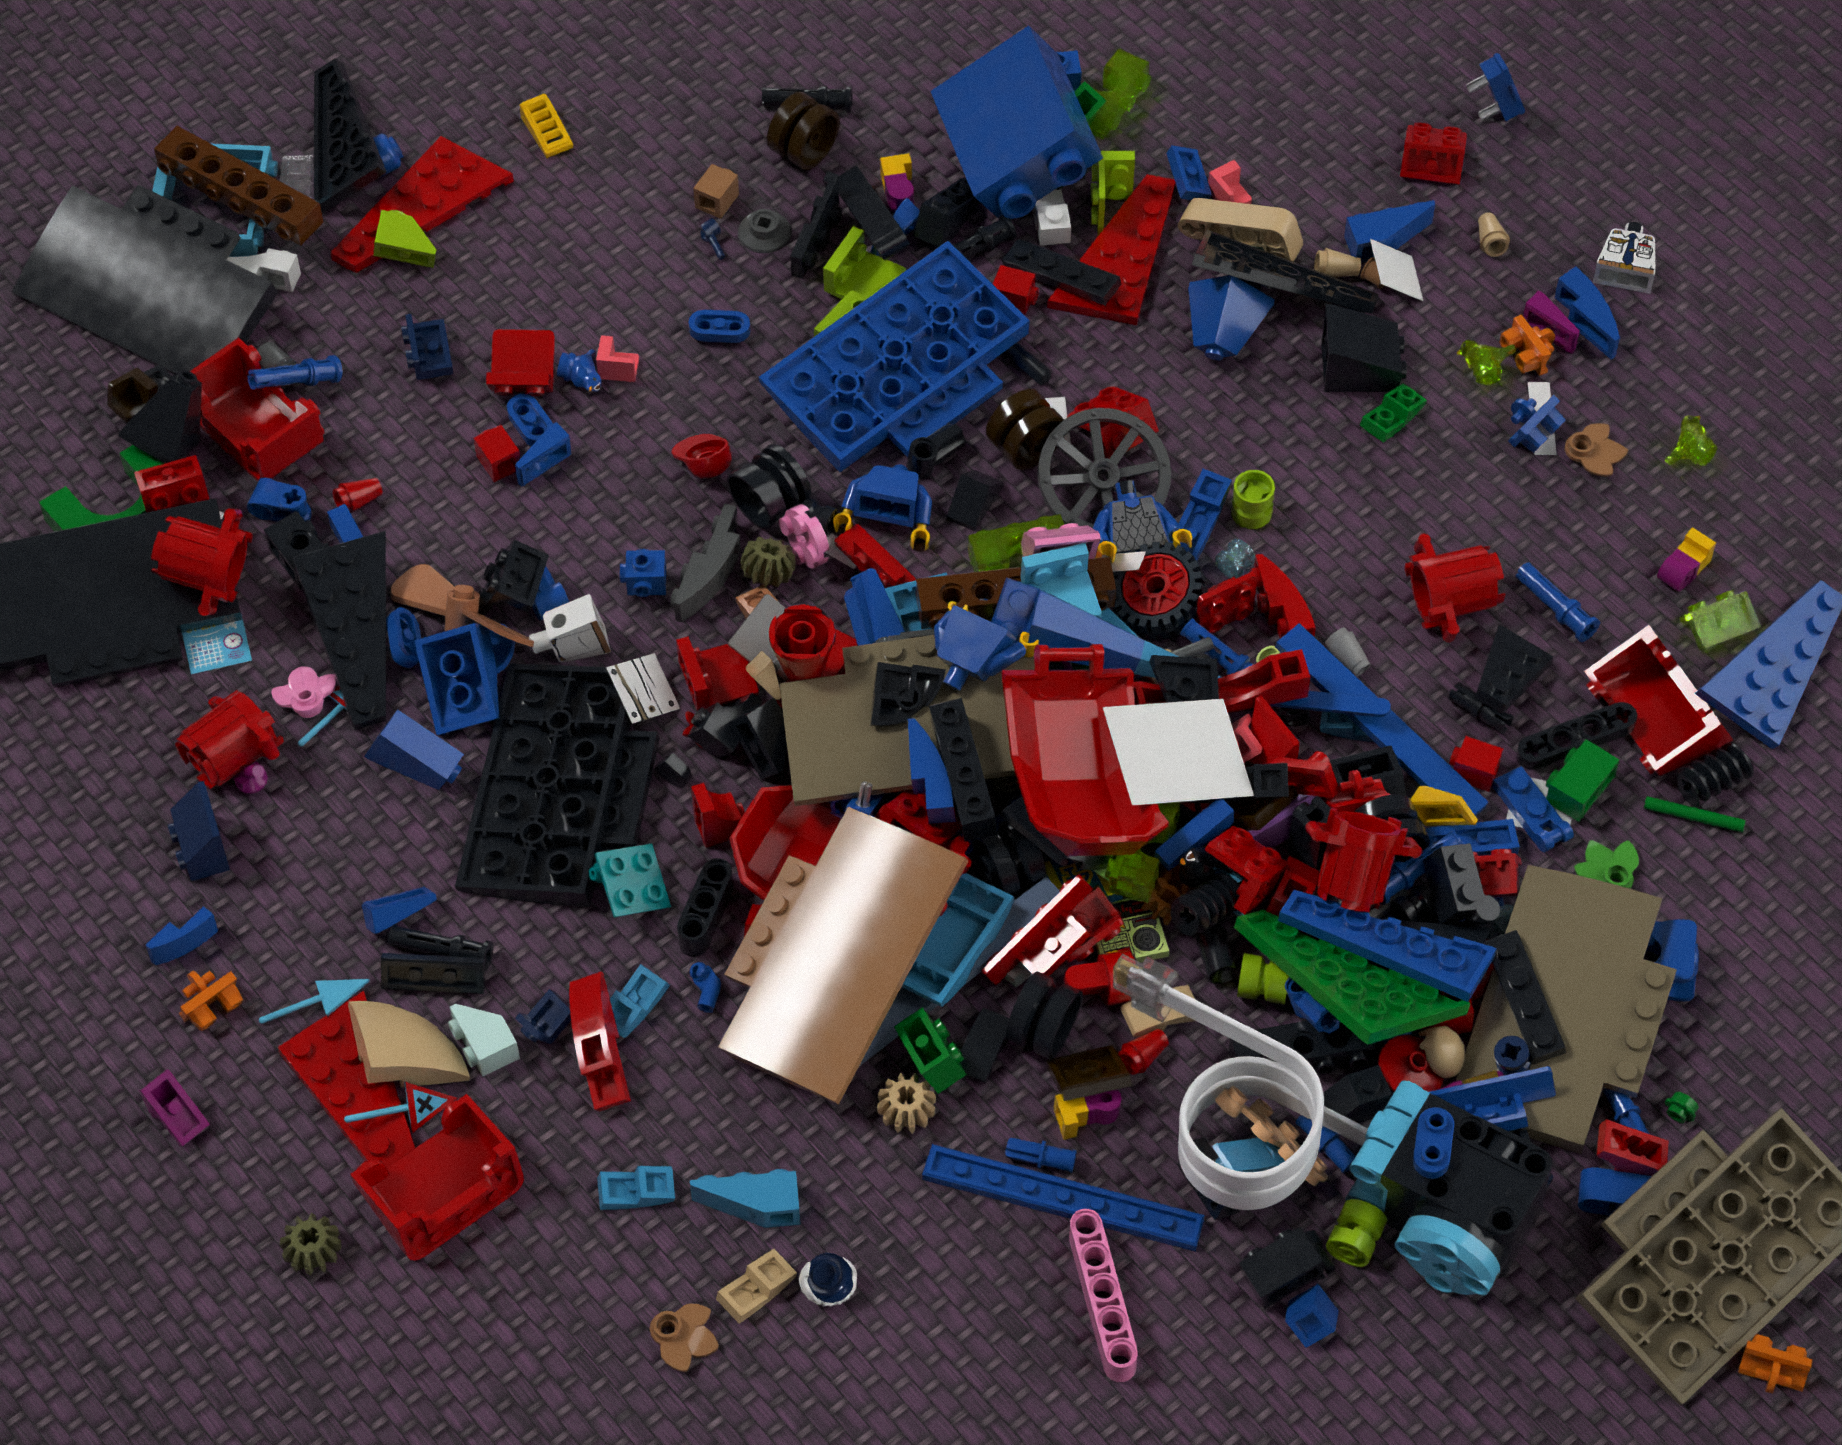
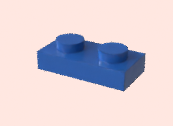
(1188, 173)

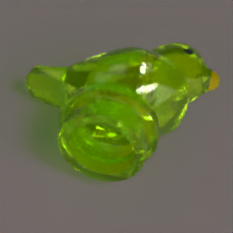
(1485, 360)
(1693, 443)

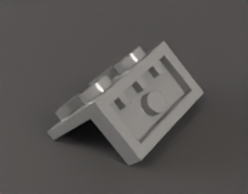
(754, 636)

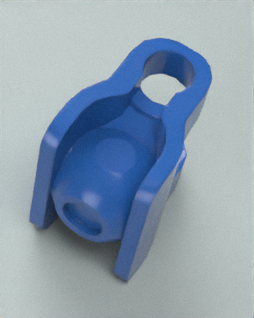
(1677, 948)

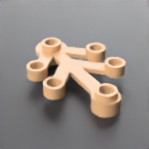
(1284, 1137)

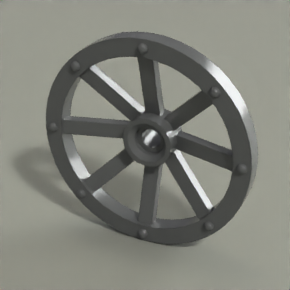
(1100, 465)

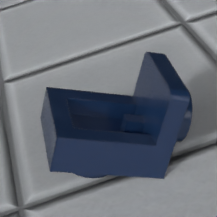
(546, 1018)

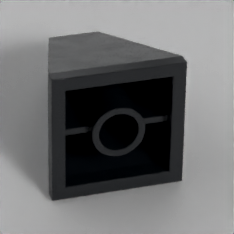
(169, 421)

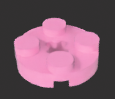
(805, 536)

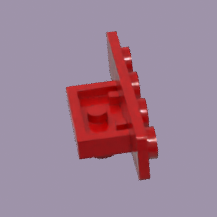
(868, 554)
(1046, 938)

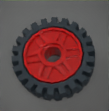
(1168, 609)

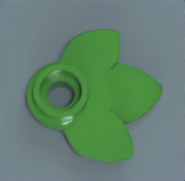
(1607, 865)

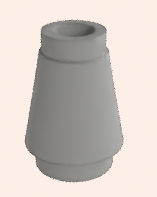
(1348, 651)

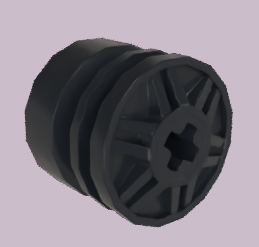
(768, 486)

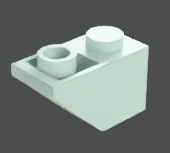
(485, 1036)

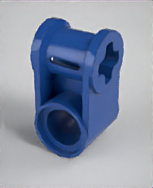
(278, 500)

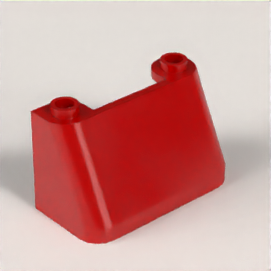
(1671, 719)
(442, 1181)

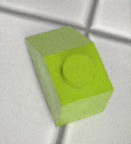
(403, 240)

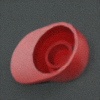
(704, 455)

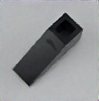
(945, 213)

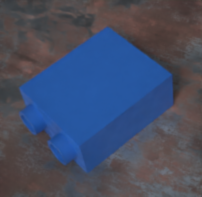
(1016, 125)

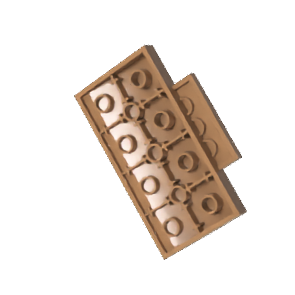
(835, 952)

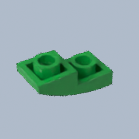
(1394, 413)

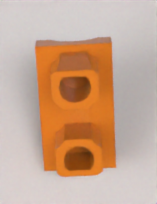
(1533, 344)
(222, 990)
(1775, 1366)

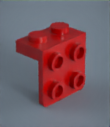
(522, 362)
(1122, 400)
(911, 812)

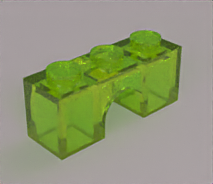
(1125, 78)
(993, 547)
(1137, 873)

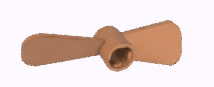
(430, 591)

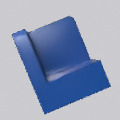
(1311, 1315)

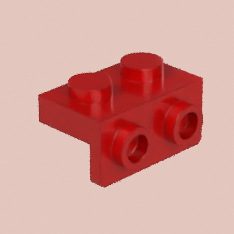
(1098, 918)

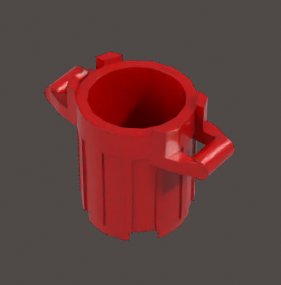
(203, 557)
(1452, 584)
(228, 739)
(1359, 856)

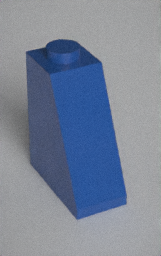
(415, 752)

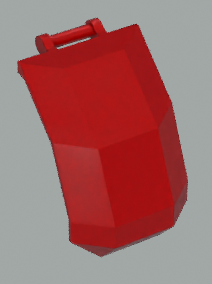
(1068, 755)
(778, 828)

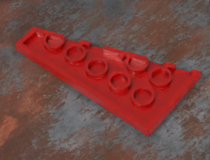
(430, 192)
(1127, 250)
(331, 1070)

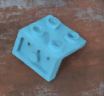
(1063, 575)

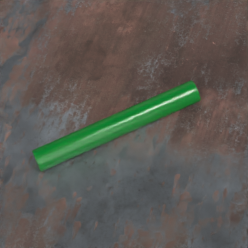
(1694, 814)

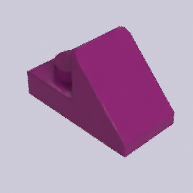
(173, 1107)

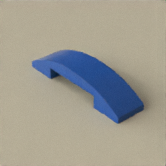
(1204, 509)

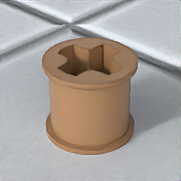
(1371, 273)

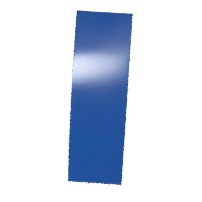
(1588, 311)
(929, 775)

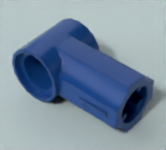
(549, 595)
(1310, 1009)

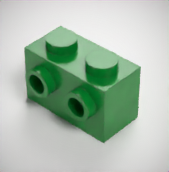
(1581, 780)
(930, 1049)

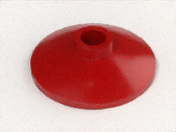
(1397, 1064)

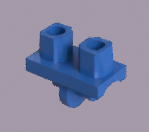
(1529, 434)

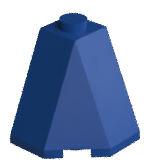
(1225, 314)

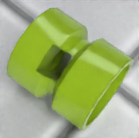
(1252, 499)
(1262, 979)
(1356, 1232)

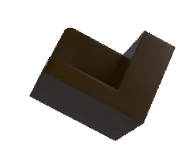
(130, 393)

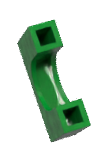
(65, 511)

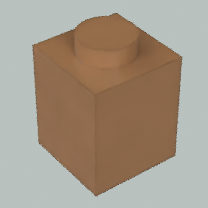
(716, 191)

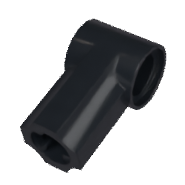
(934, 449)

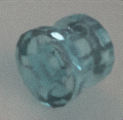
(1235, 558)

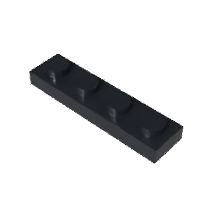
(1063, 272)
(1526, 998)

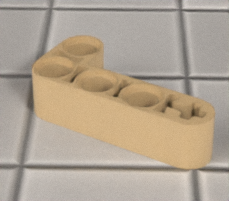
(1251, 224)

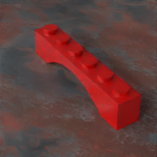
(1276, 678)

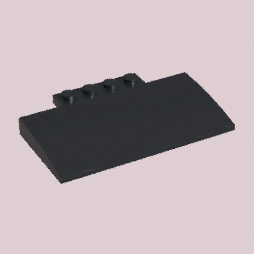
(145, 278)
(94, 604)
(555, 786)

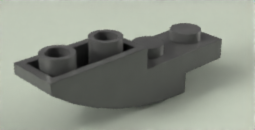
(709, 569)

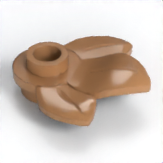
(1598, 451)
(689, 1337)

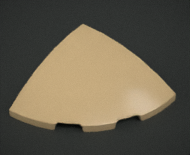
(403, 1046)

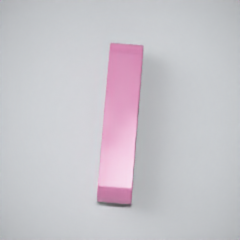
(1103, 1310)

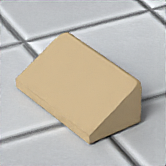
(763, 671)

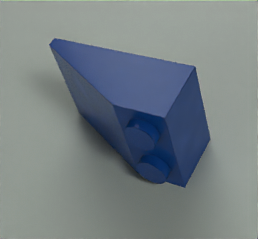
(459, 677)

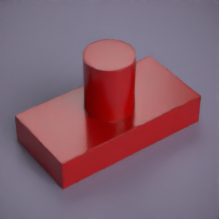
(1312, 775)

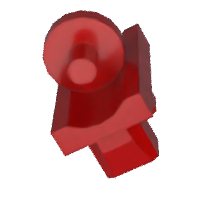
(1356, 792)

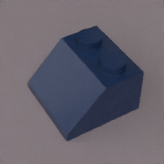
(198, 835)

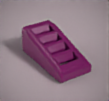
(1545, 314)

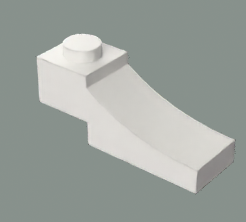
(1052, 219)
(274, 265)

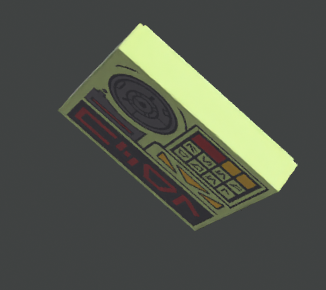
(1138, 933)

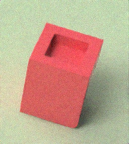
(1225, 184)
(615, 365)
(1247, 742)

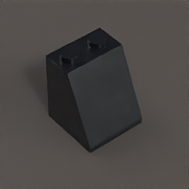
(1360, 352)

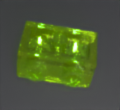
(1722, 620)

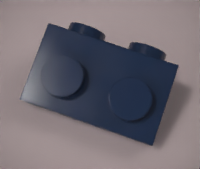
(428, 348)

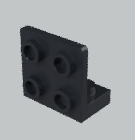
(513, 577)

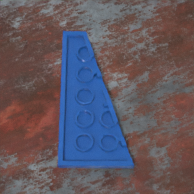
(1771, 673)

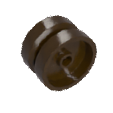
(803, 130)
(1022, 427)

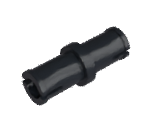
(1466, 698)

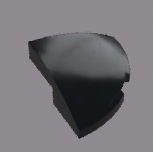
(902, 692)

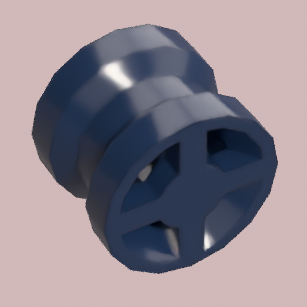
(1512, 1063)

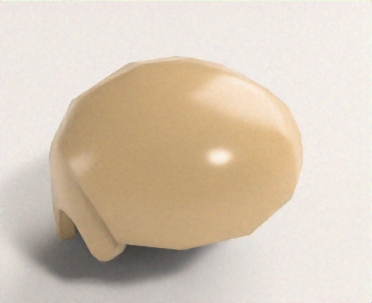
(1443, 1050)

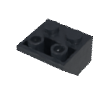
(1376, 763)

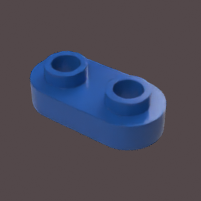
(720, 325)
(530, 424)
(402, 632)
(1434, 1140)

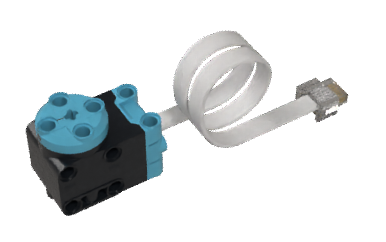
(1452, 1228)

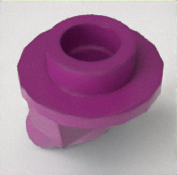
(251, 778)

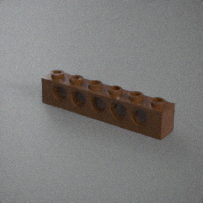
(238, 186)
(969, 588)

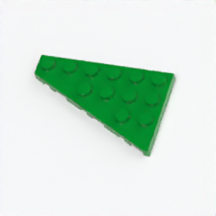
(1359, 994)

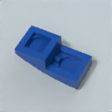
(174, 942)

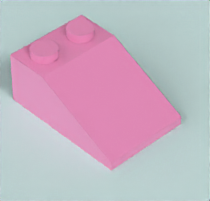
(1042, 540)

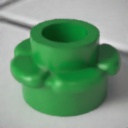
(1681, 1107)

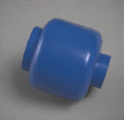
(389, 152)

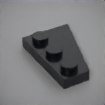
(1186, 678)

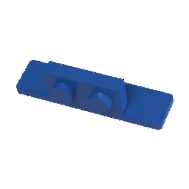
(1502, 1097)

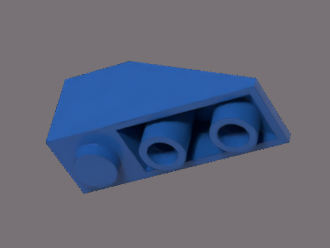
(1388, 226)

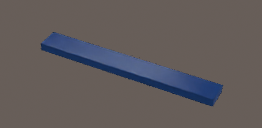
(1410, 750)
(1062, 1197)

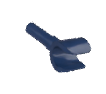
(709, 230)

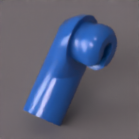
(708, 984)

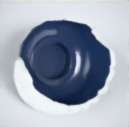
(828, 1279)

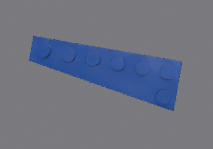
(1439, 962)

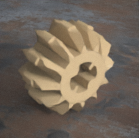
(906, 1114)

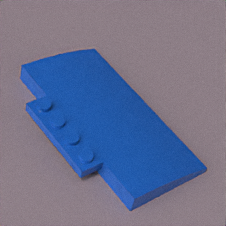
(899, 360)

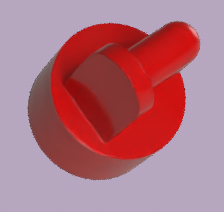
(1098, 978)

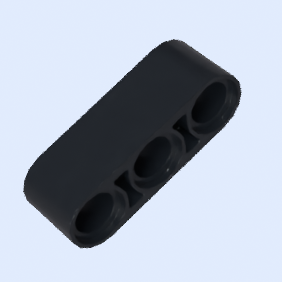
(705, 920)

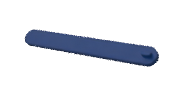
(1340, 704)

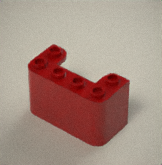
(254, 426)

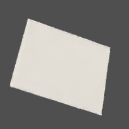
(1177, 751)

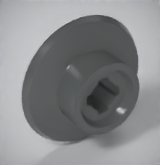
(764, 231)

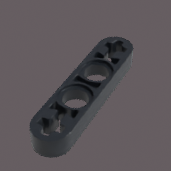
(1574, 731)

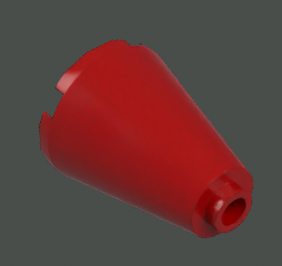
(802, 641)

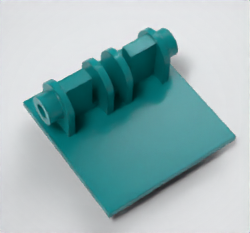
(631, 880)

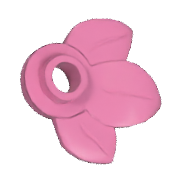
(304, 691)

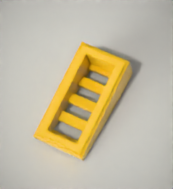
(540, 109)
(1441, 808)

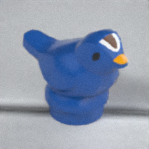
(580, 370)

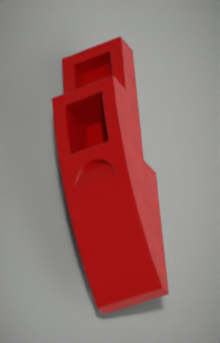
(1280, 598)
(595, 1041)

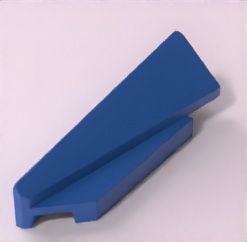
(871, 609)

